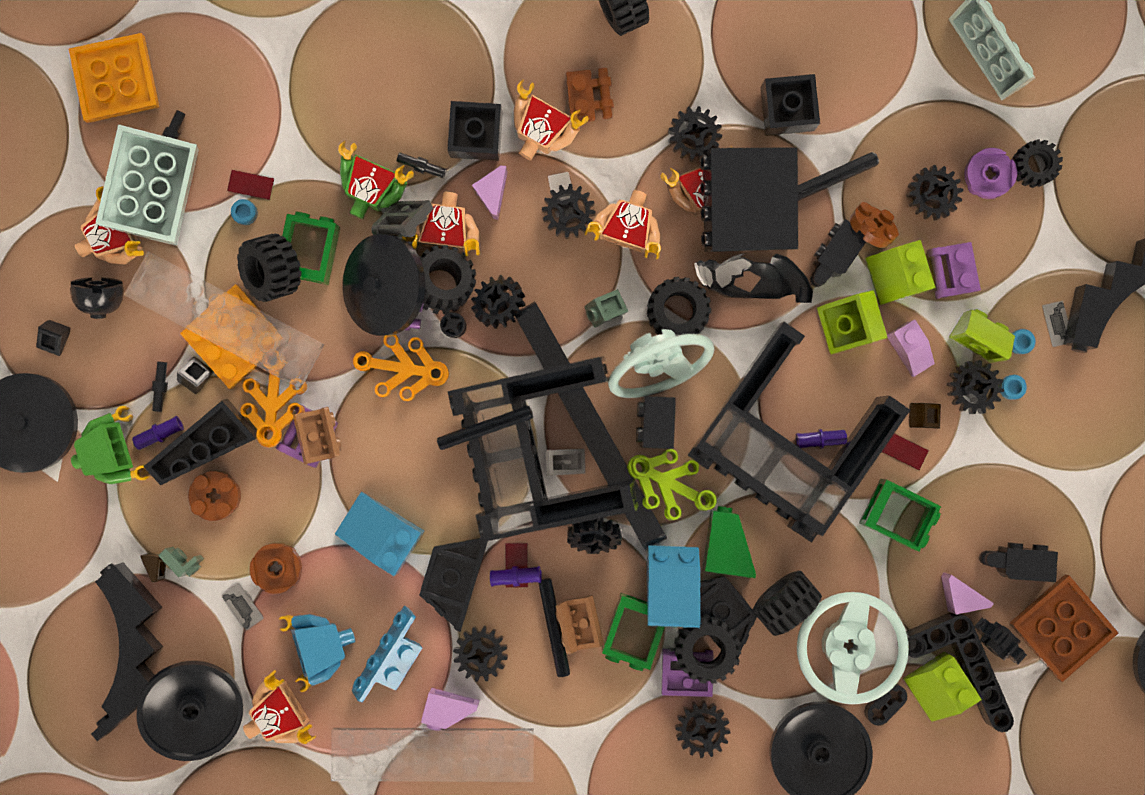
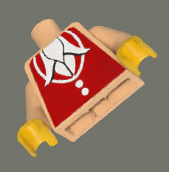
(542, 125)
(628, 225)
(447, 226)
(107, 243)
(277, 714)

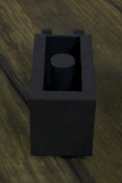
(837, 254)
(1023, 563)

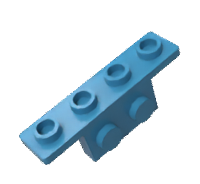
(391, 658)

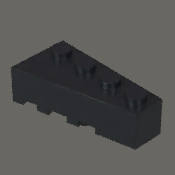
(204, 441)

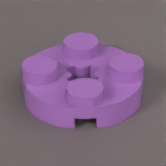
(978, 182)

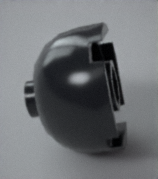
(97, 296)

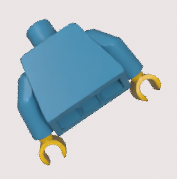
(317, 646)

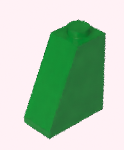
(726, 545)

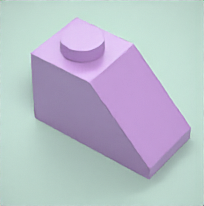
(912, 347)
(446, 709)

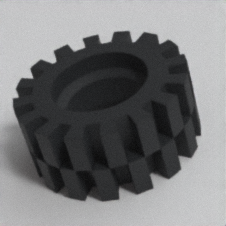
(1049, 156)

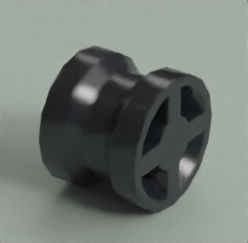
(451, 322)

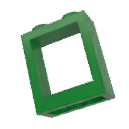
(325, 223)
(876, 506)
(615, 655)

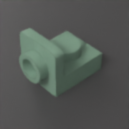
(605, 308)
(176, 561)

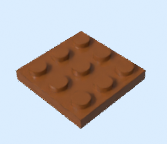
(1063, 628)

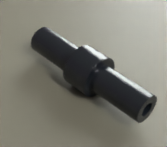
(172, 130)
(421, 165)
(159, 386)

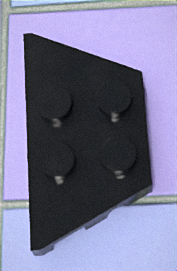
(452, 578)
(722, 600)

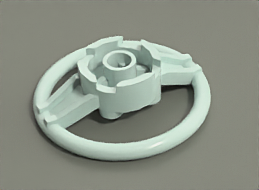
(657, 356)
(848, 664)

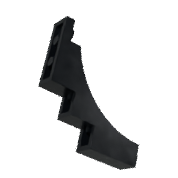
(1095, 305)
(131, 608)

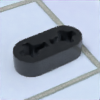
(889, 709)

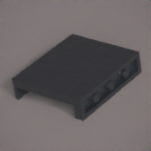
(749, 199)

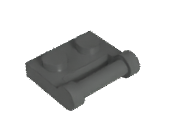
(405, 214)

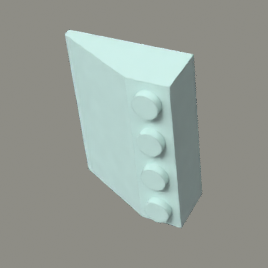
(991, 47)
(147, 185)

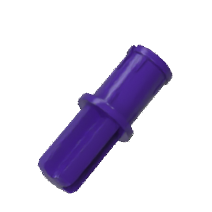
(157, 433)
(821, 438)

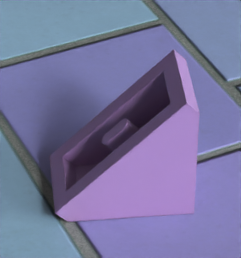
(491, 190)
(961, 597)

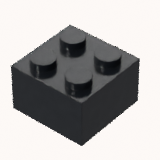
(790, 104)
(475, 130)
(657, 422)

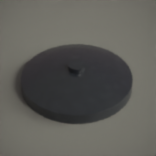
(383, 285)
(35, 422)
(190, 710)
(821, 751)

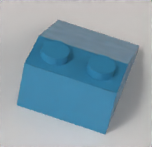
(379, 533)
(673, 586)

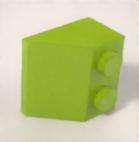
(900, 272)
(852, 322)
(983, 336)
(942, 687)

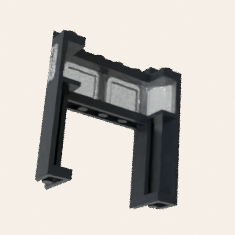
(509, 461)
(779, 468)

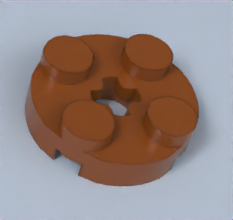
(875, 224)
(203, 505)
(267, 579)

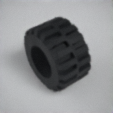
(625, 14)
(269, 267)
(458, 268)
(686, 289)
(787, 603)
(721, 664)

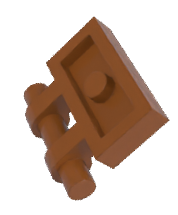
(580, 93)

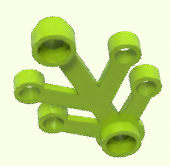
(667, 482)

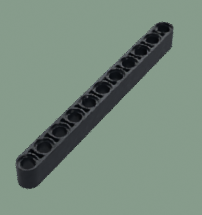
(589, 423)

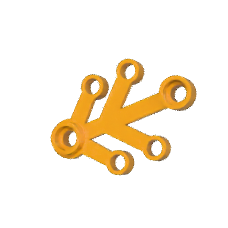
(405, 368)
(271, 404)

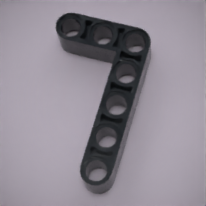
(968, 662)

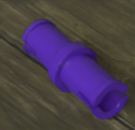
(515, 576)

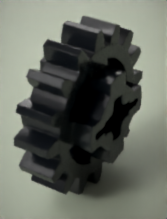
(684, 136)
(931, 183)
(558, 206)
(498, 302)
(971, 378)
(594, 536)
(1000, 641)
(470, 657)
(693, 731)

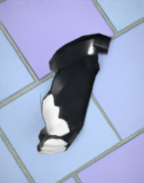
(777, 280)

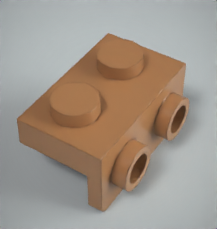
(317, 435)
(579, 624)

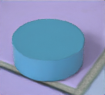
(244, 212)
(1023, 342)
(1013, 386)

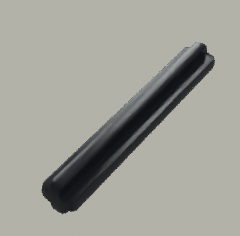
(837, 175)
(485, 427)
(554, 628)

